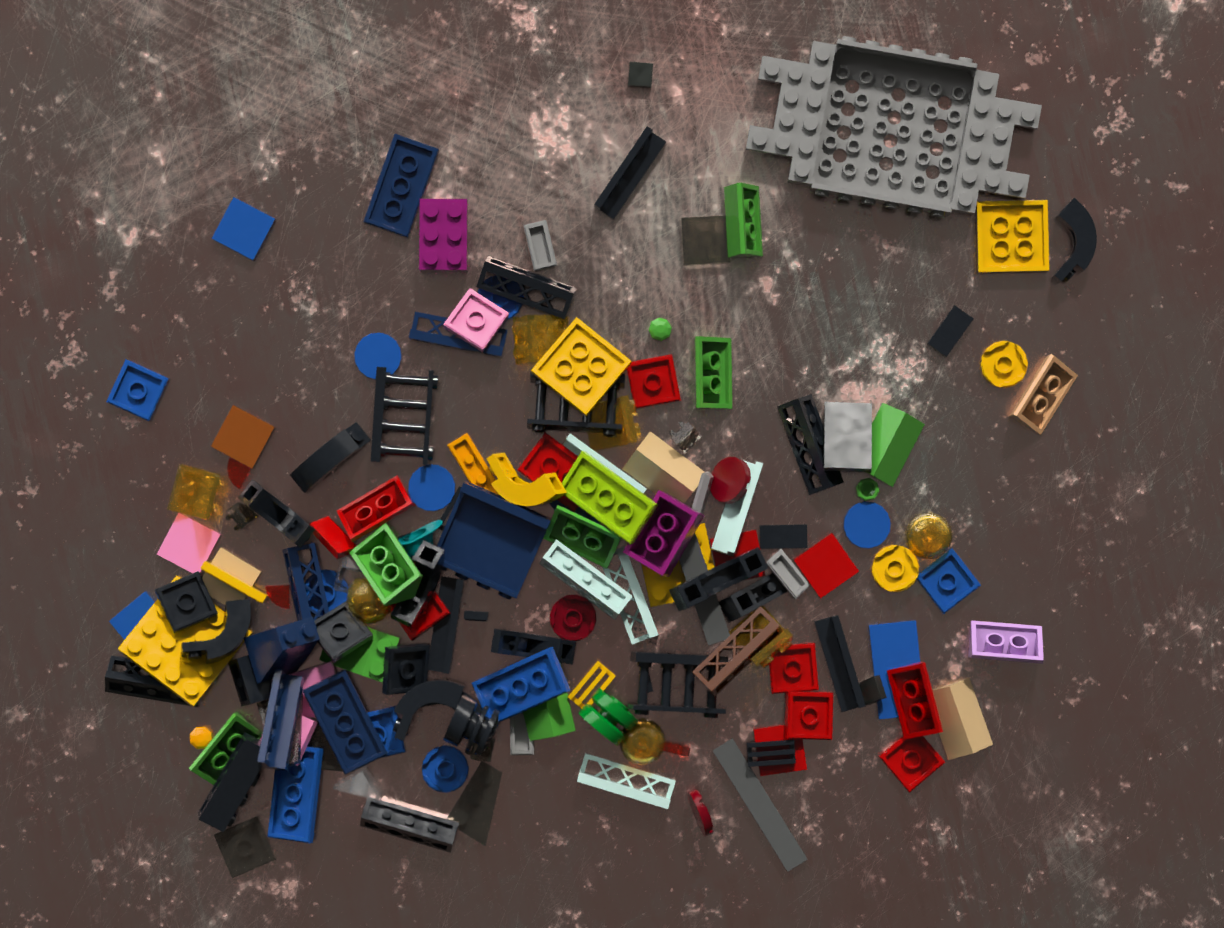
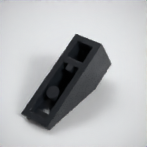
(751, 597)

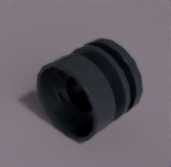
(471, 725)

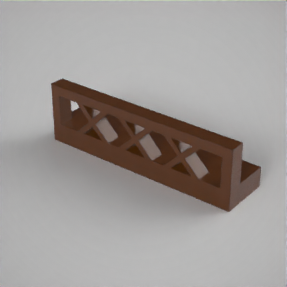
(742, 659)

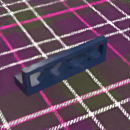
(451, 341)
(297, 585)
(280, 721)

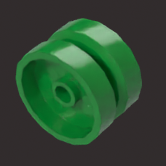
(609, 715)

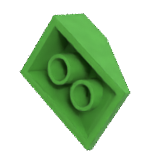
(368, 658)

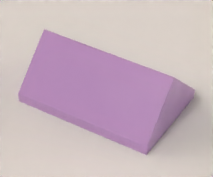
(1006, 642)

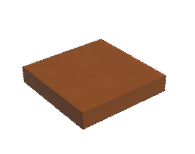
(243, 436)

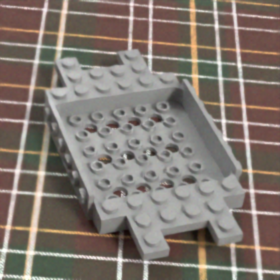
(973, 145)

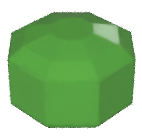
(660, 329)
(867, 489)

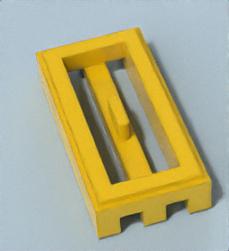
(578, 702)

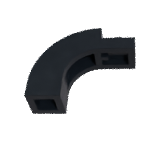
(1083, 231)
(329, 456)
(277, 513)
(429, 562)
(237, 624)
(528, 644)
(432, 691)

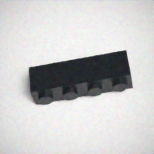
(232, 785)

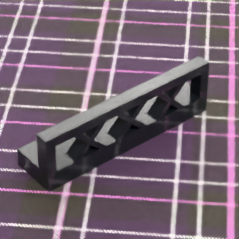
(629, 173)
(529, 279)
(810, 424)
(445, 631)
(839, 663)
(135, 685)
(409, 824)

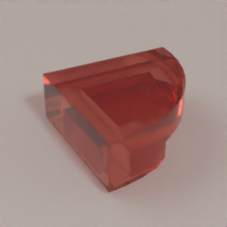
(237, 472)
(279, 595)
(676, 749)

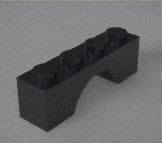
(718, 578)

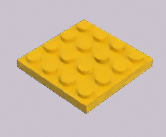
(158, 652)

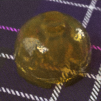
(928, 536)
(365, 603)
(643, 743)

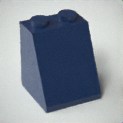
(281, 648)

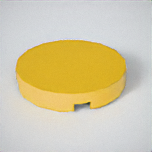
(1003, 364)
(895, 568)

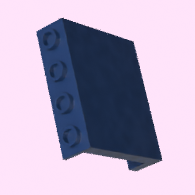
(491, 540)

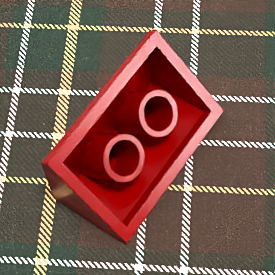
(375, 509)
(914, 700)

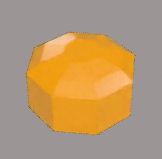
(200, 737)

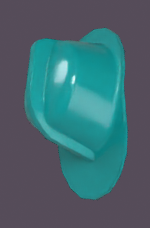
(413, 540)

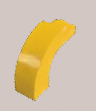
(519, 492)

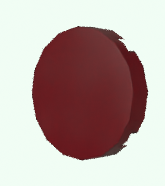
(730, 480)
(573, 617)
(700, 813)

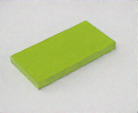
(608, 497)

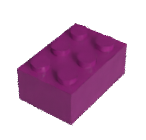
(443, 235)
(665, 534)

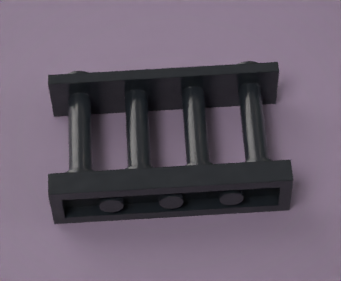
(384, 402)
(540, 425)
(668, 661)

